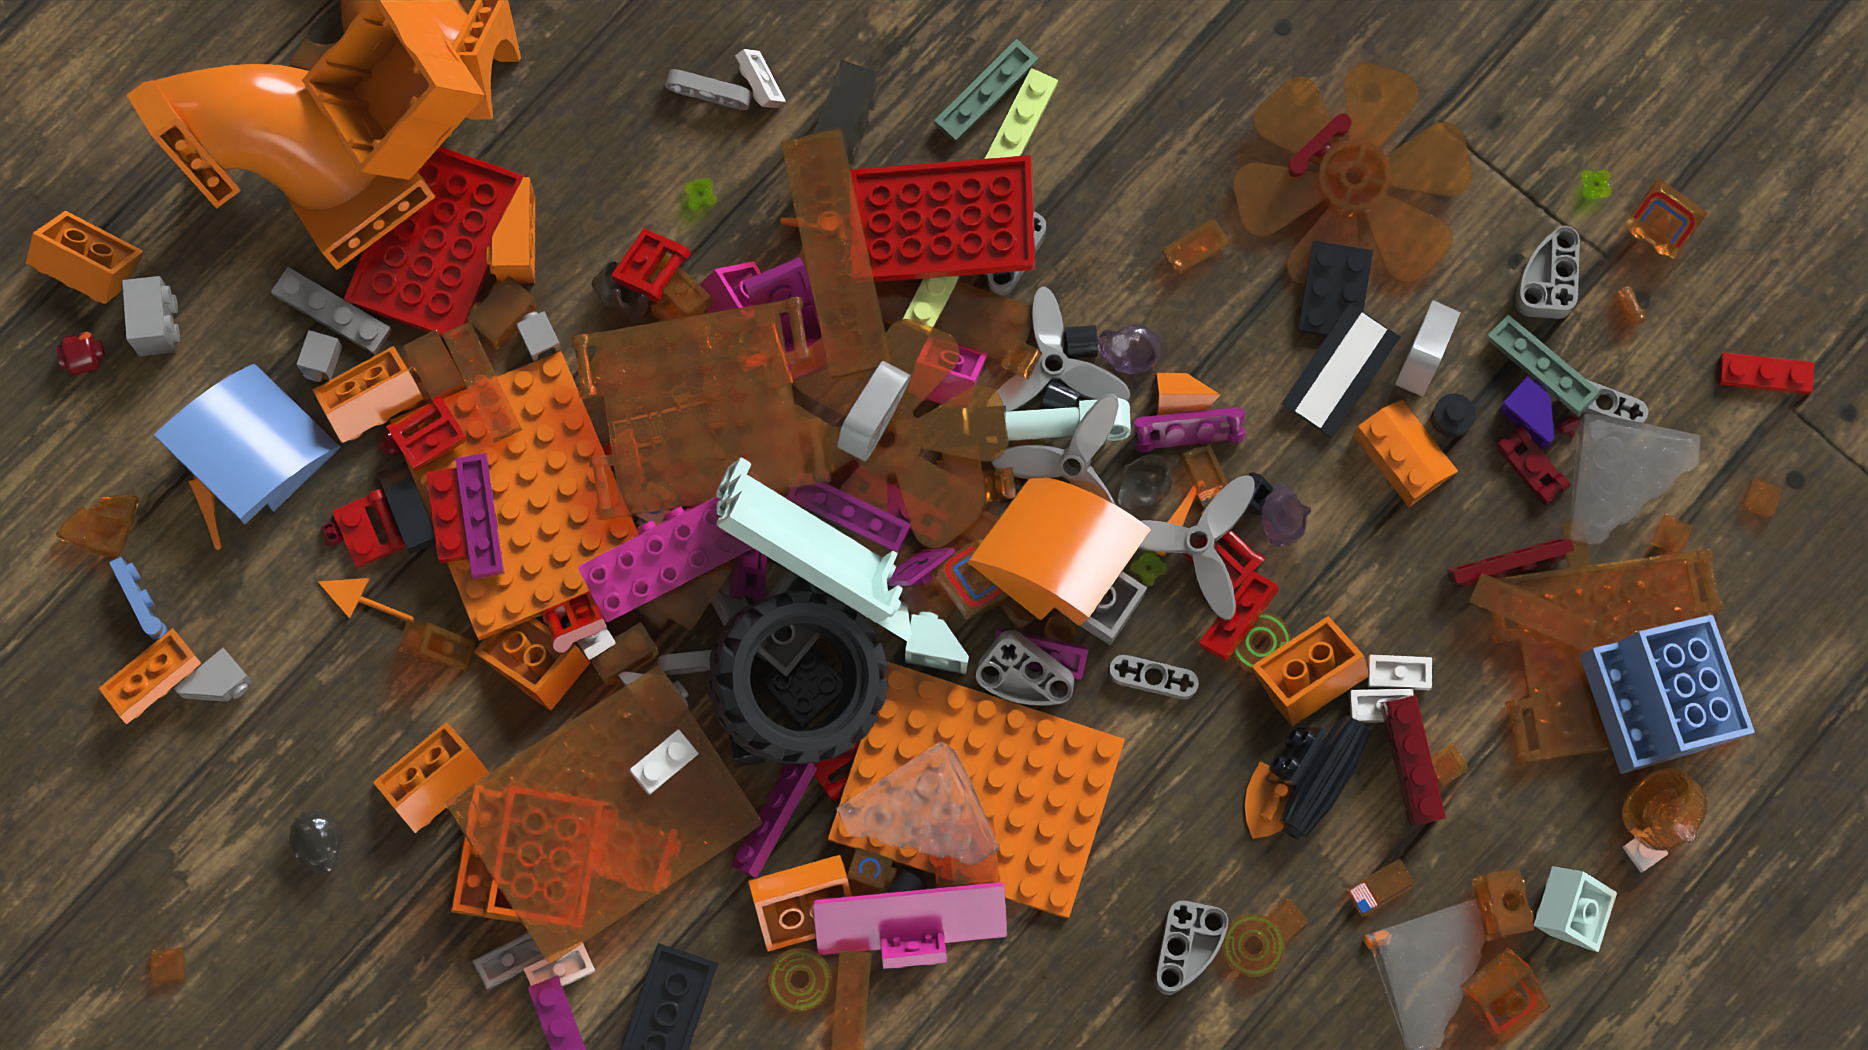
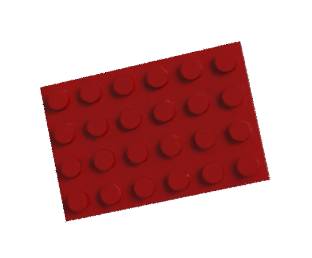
(948, 217)
(437, 257)

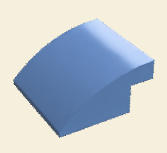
(247, 442)
(1666, 693)

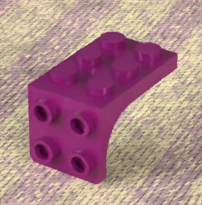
(783, 283)

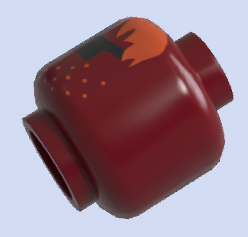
(80, 353)

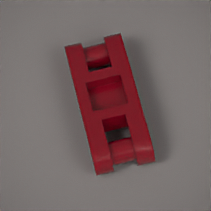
(1319, 145)
(1532, 465)

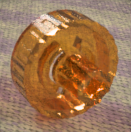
(1675, 819)

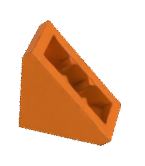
(1182, 394)

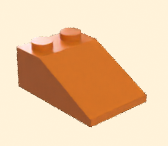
(514, 238)
(531, 663)

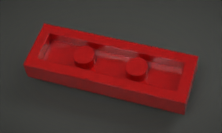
(1766, 373)
(447, 515)
(1251, 601)

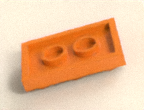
(149, 676)

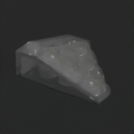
(1621, 469)
(926, 808)
(1425, 965)

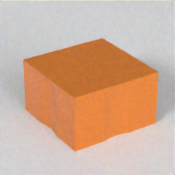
(393, 88)

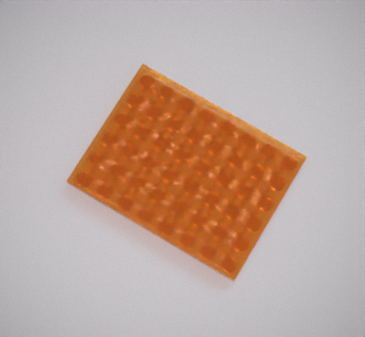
(577, 832)

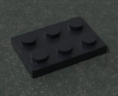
(1333, 280)

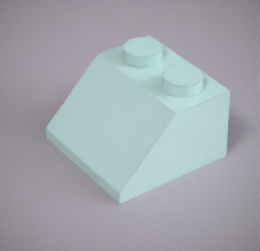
(934, 645)
(1575, 908)

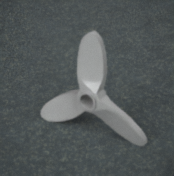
(1076, 374)
(1052, 462)
(1214, 523)

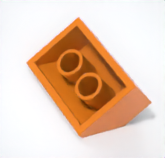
(83, 256)
(368, 394)
(1404, 452)
(1311, 670)
(430, 776)
(787, 899)

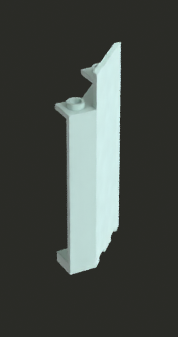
(811, 548)

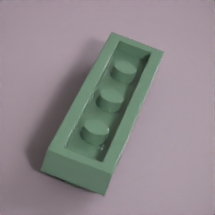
(986, 91)
(1543, 365)

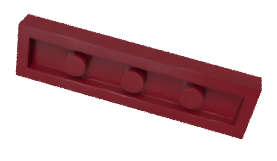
(1522, 558)

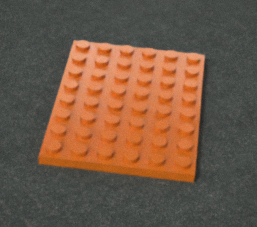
(540, 496)
(1029, 769)

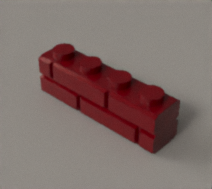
(1412, 760)

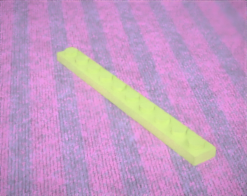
(1009, 142)

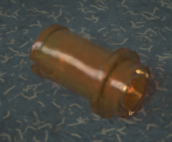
(1630, 307)

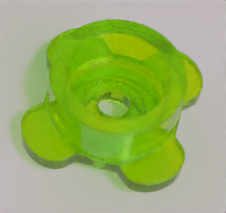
(700, 185)
(1592, 191)
(1149, 558)

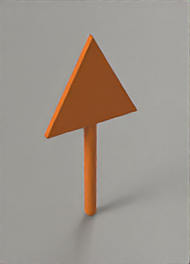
(348, 594)

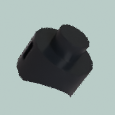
(1453, 415)

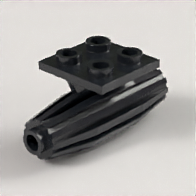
(1317, 771)

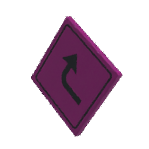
(918, 567)

